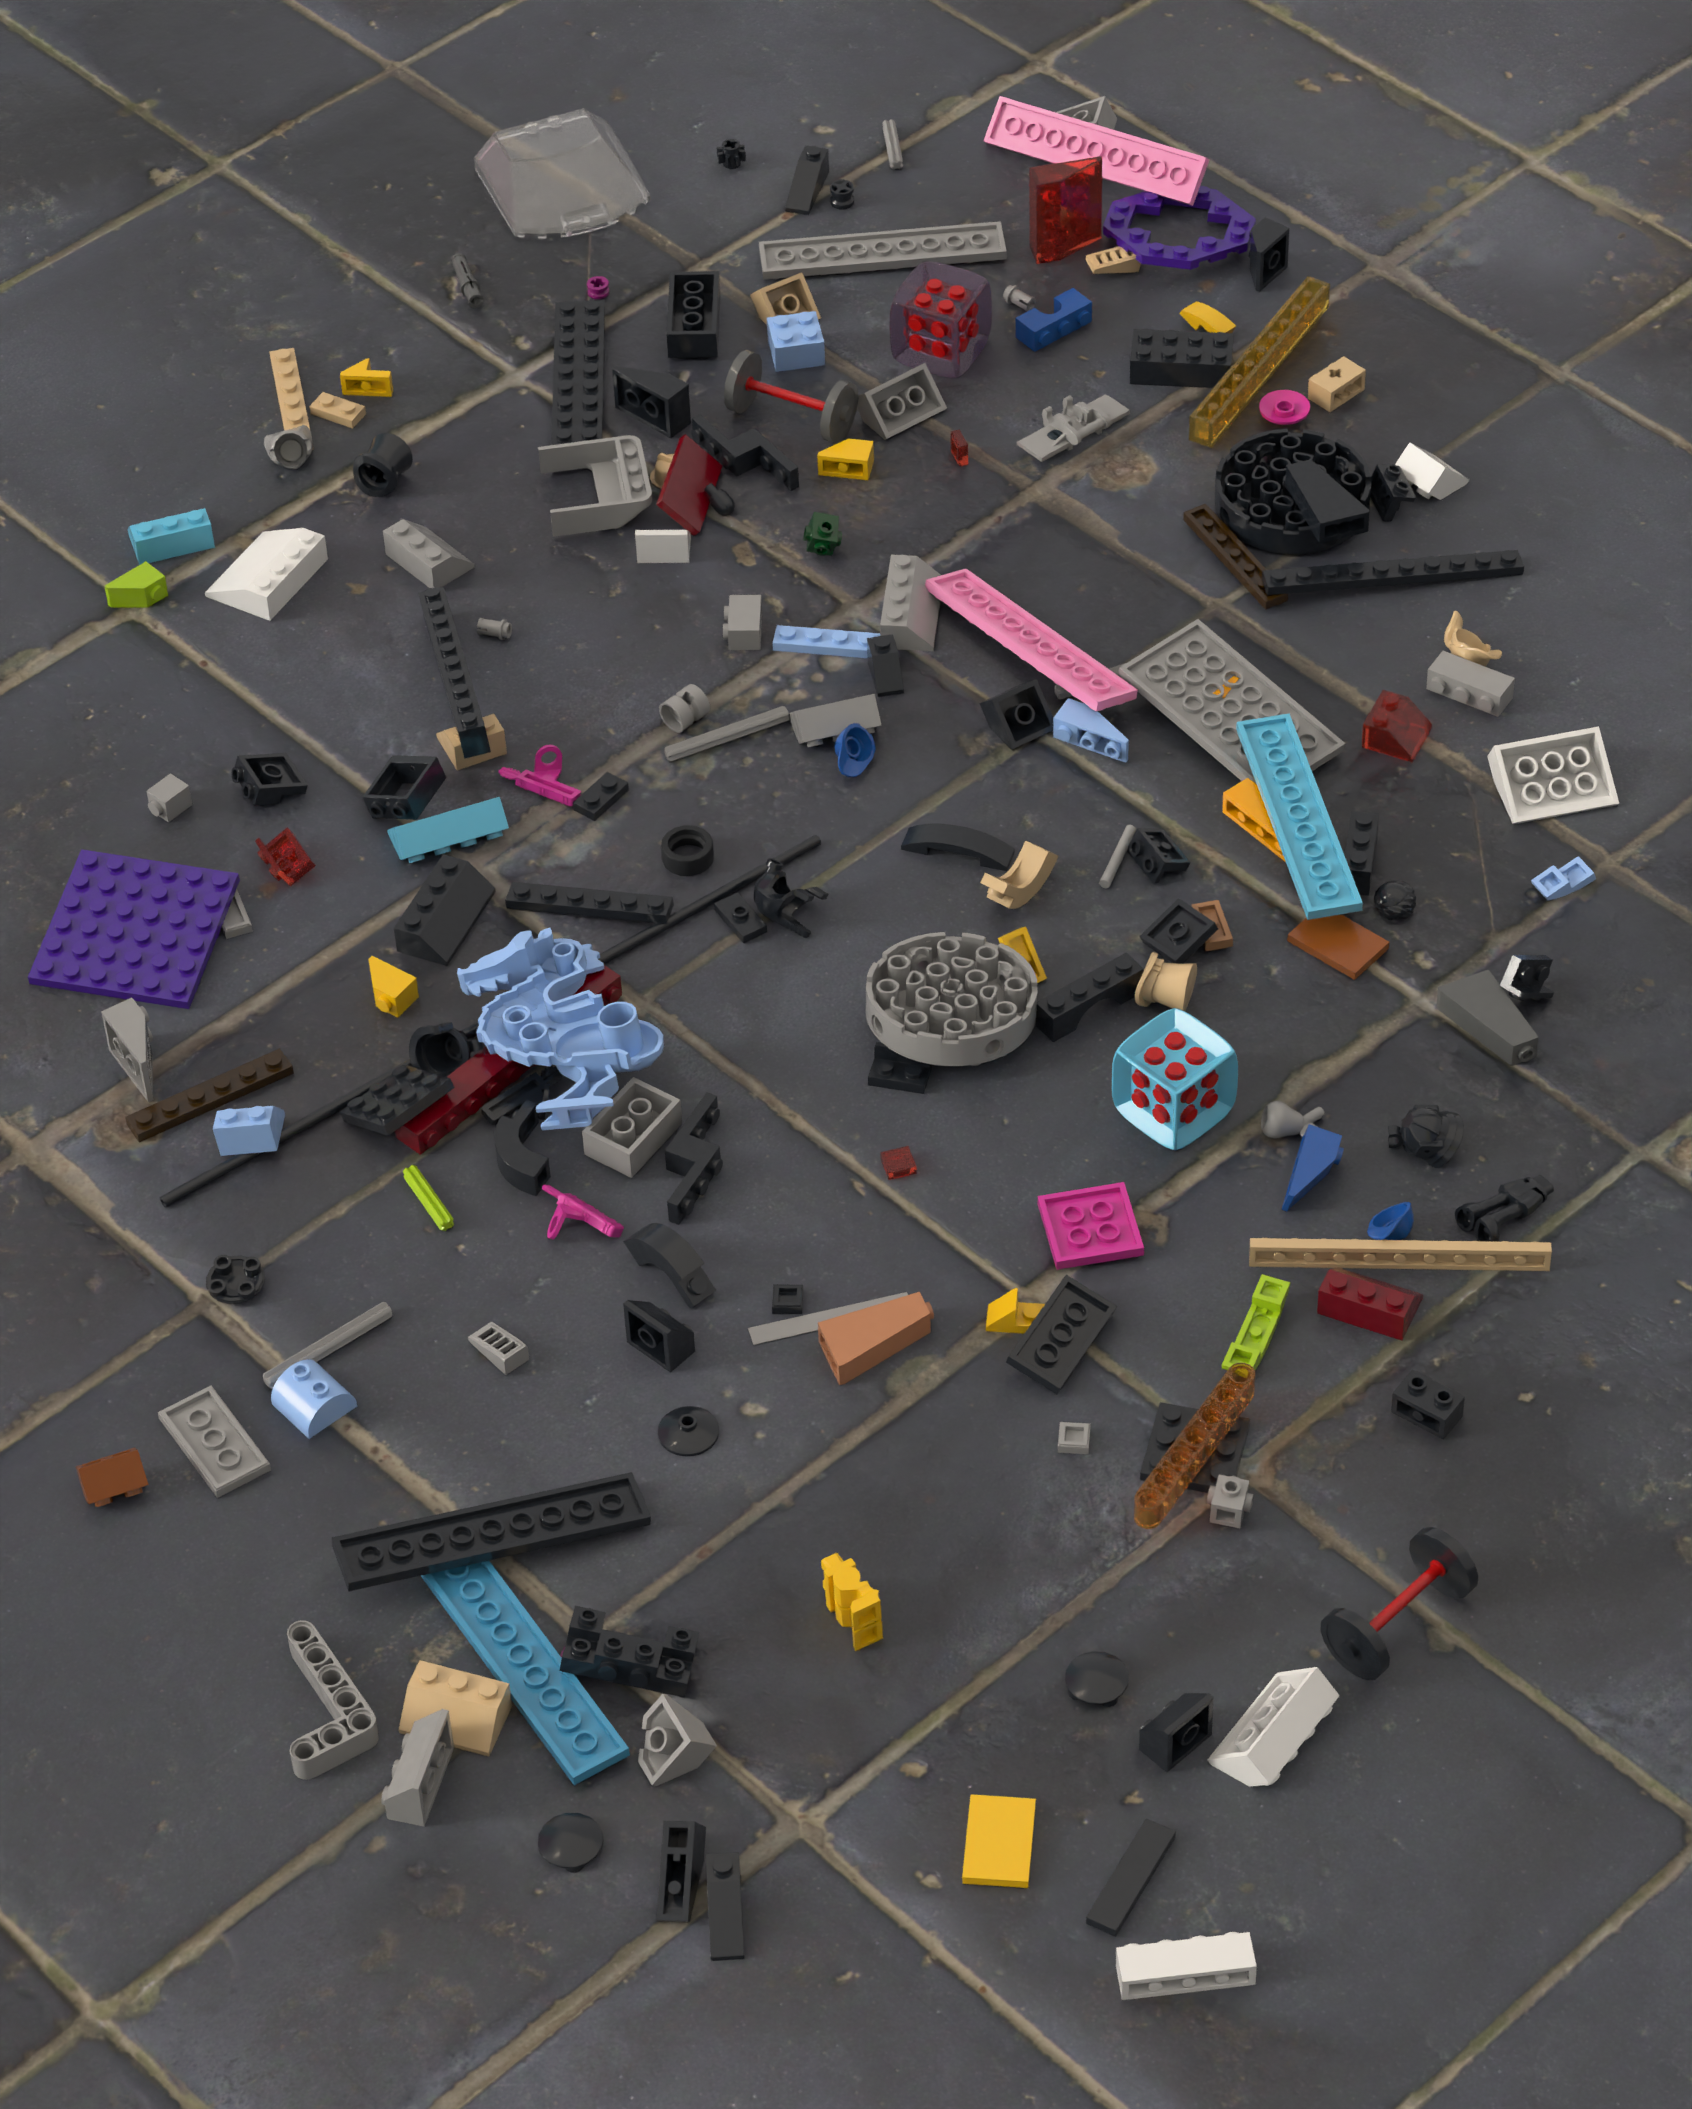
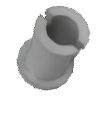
(1014, 295)
(494, 628)

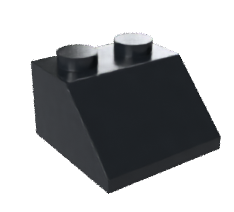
(1268, 252)
(1018, 714)
(657, 1334)
(1177, 1729)

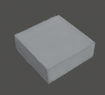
(1074, 1438)

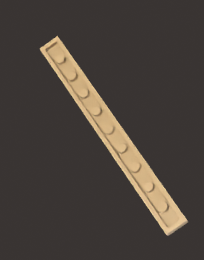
(1400, 1254)

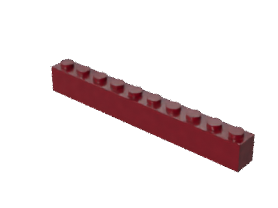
(483, 1079)

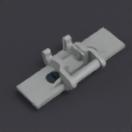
(1072, 425)

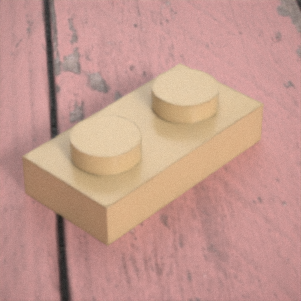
(337, 410)

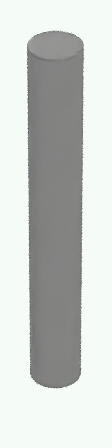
(1117, 856)

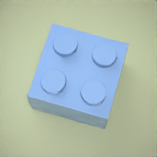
(795, 341)

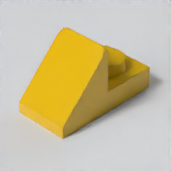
(363, 381)
(1022, 943)
(1010, 1315)

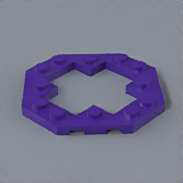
(1208, 248)

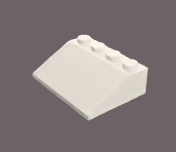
(270, 571)
(1553, 775)

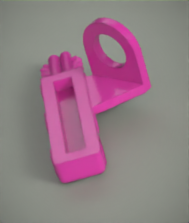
(544, 778)
(572, 1207)

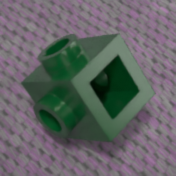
(822, 534)

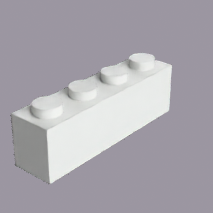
(1185, 1965)

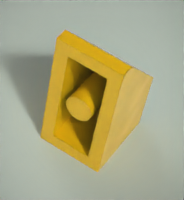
(847, 459)
(392, 987)

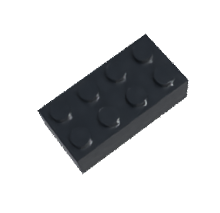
(693, 314)
(1180, 358)

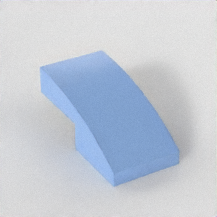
(1560, 882)

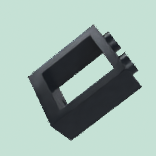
(425, 776)

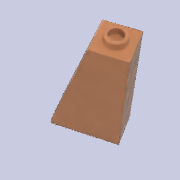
(873, 1334)

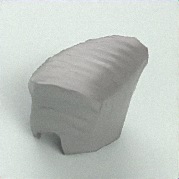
(289, 447)

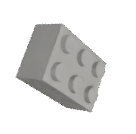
(632, 1128)

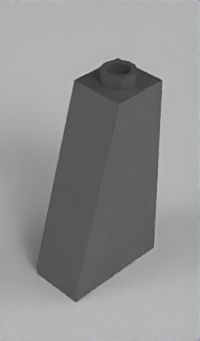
(1489, 1016)

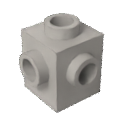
(1229, 1501)

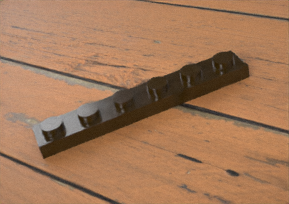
(1231, 553)
(209, 1095)

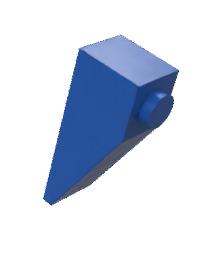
(1314, 1159)

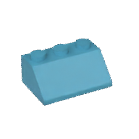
(171, 536)

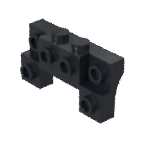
(628, 1658)

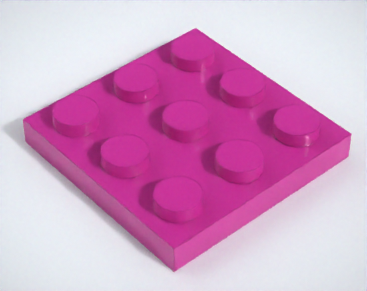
(1090, 1225)

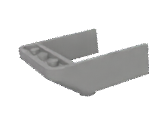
(618, 477)

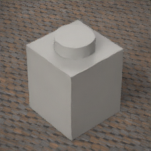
(169, 798)

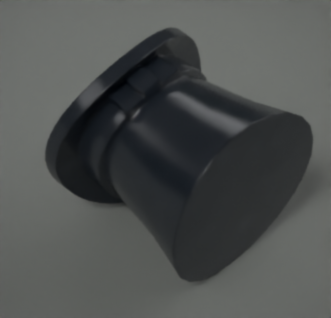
(379, 468)

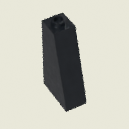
(1325, 503)

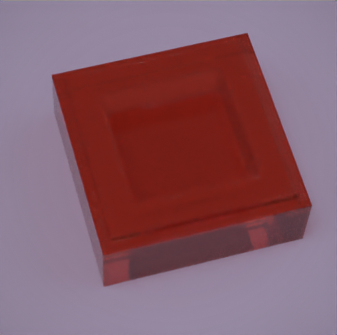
(959, 447)
(898, 1162)

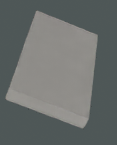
(214, 1441)

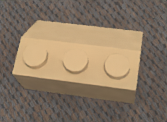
(474, 1703)

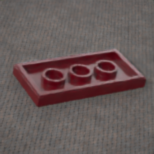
(685, 482)

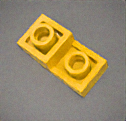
(1204, 316)

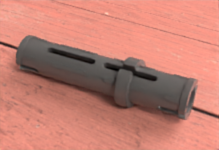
(469, 286)

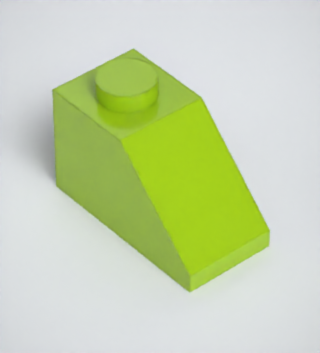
(137, 588)

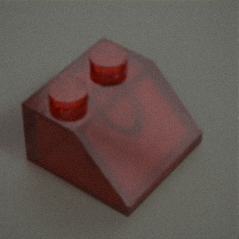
(1395, 727)

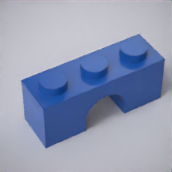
(1039, 329)

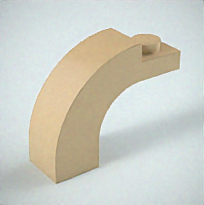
(1023, 878)

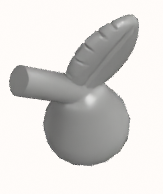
(1281, 1120)

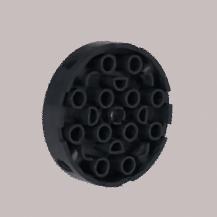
(1254, 495)

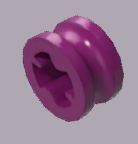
(598, 287)

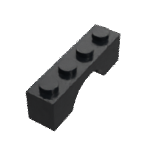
(1063, 1009)

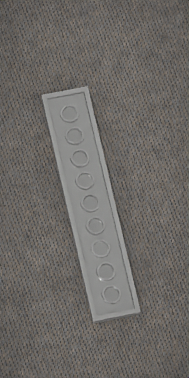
(882, 250)

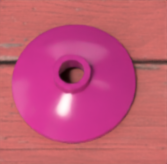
(1284, 407)

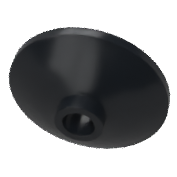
(690, 1439)

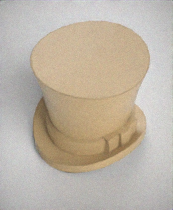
(1166, 983)

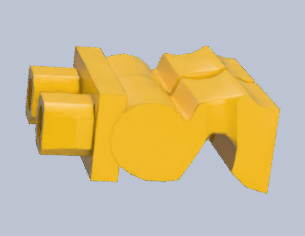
(852, 1600)

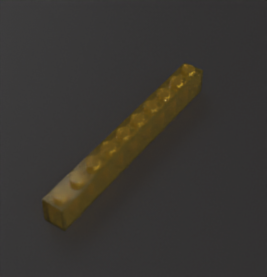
(1259, 362)

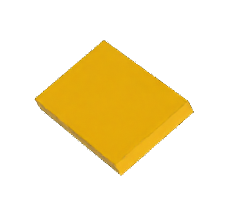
(999, 1841)

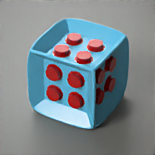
(1174, 1078)

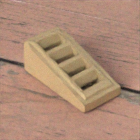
(1113, 261)

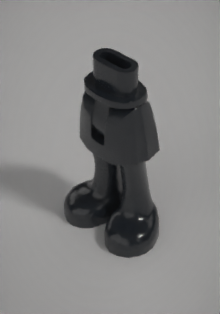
(1517, 1197)

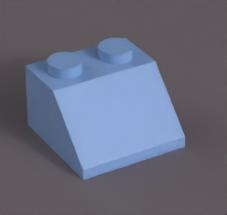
(248, 1130)

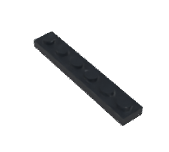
(589, 902)

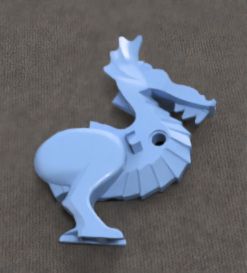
(551, 1026)

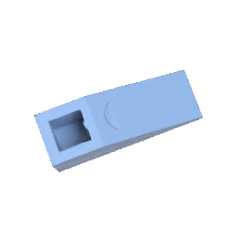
(1089, 730)

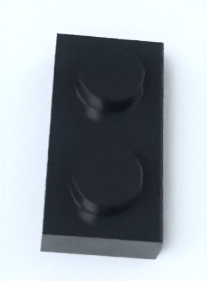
(600, 796)

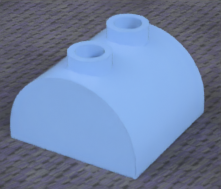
(310, 1397)

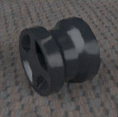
(842, 194)

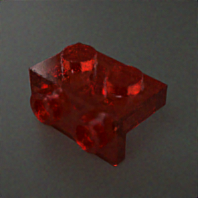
(286, 856)

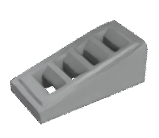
(504, 1362)

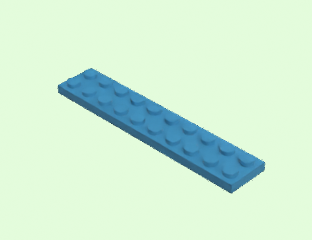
(523, 1657)

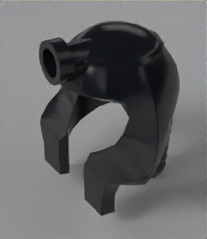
(777, 900)

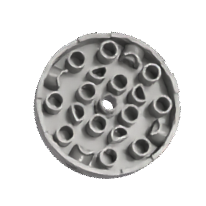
(951, 999)

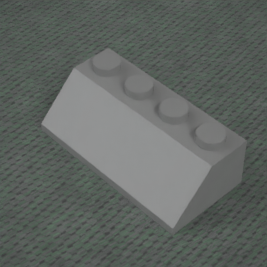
(908, 607)

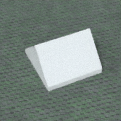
(663, 546)

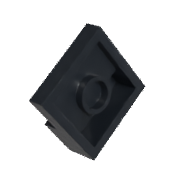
(267, 778)

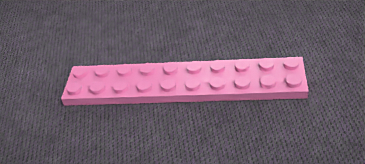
(1124, 157)
(1031, 640)

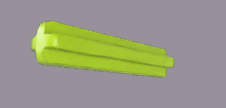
(428, 1198)

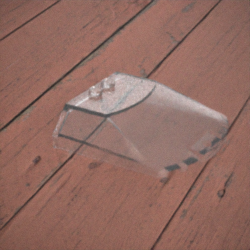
(560, 175)

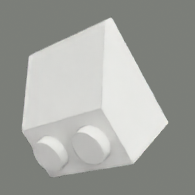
(1429, 473)

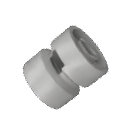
(684, 708)

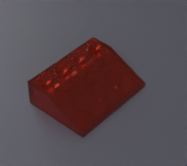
(1064, 207)

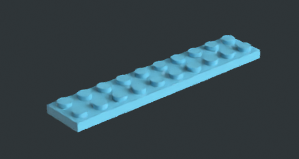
(1299, 817)

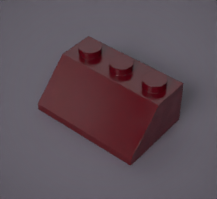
(1367, 1302)

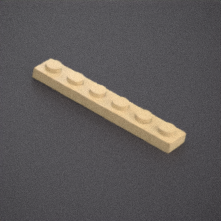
(289, 388)

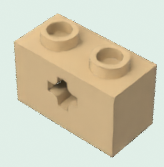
(1336, 384)

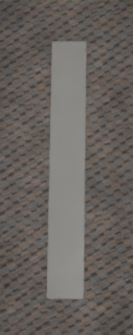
(809, 1322)

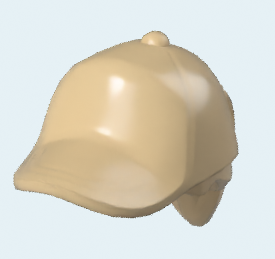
(1467, 644)

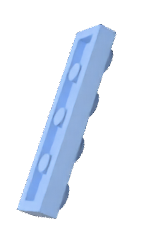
(821, 641)

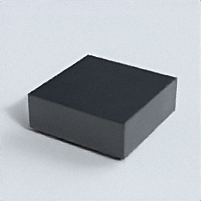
(787, 1299)

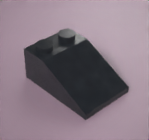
(653, 399)

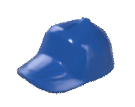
(854, 750)
(1392, 1223)

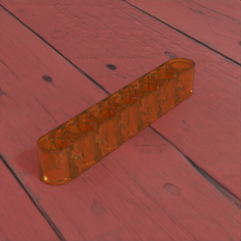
(1194, 1446)

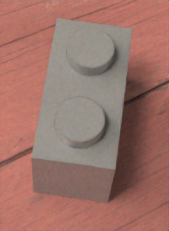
(744, 622)

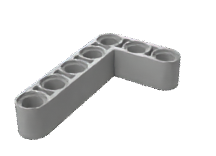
(354, 1721)

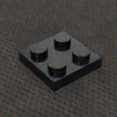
(1178, 932)

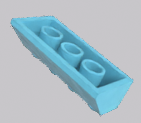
(449, 828)

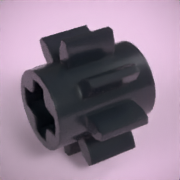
(731, 154)

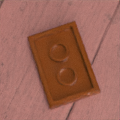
(1339, 943)

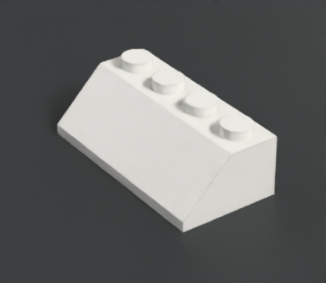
(1275, 1726)

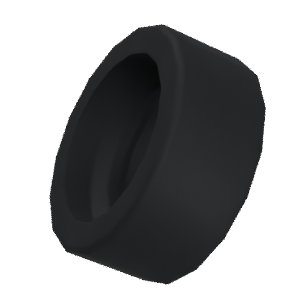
(683, 836)

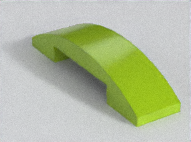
(1259, 1323)

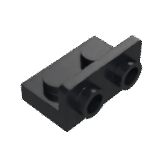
(1389, 489)
(1156, 853)
(1526, 977)
(897, 1072)

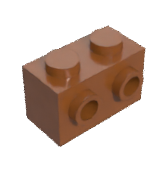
(112, 1476)

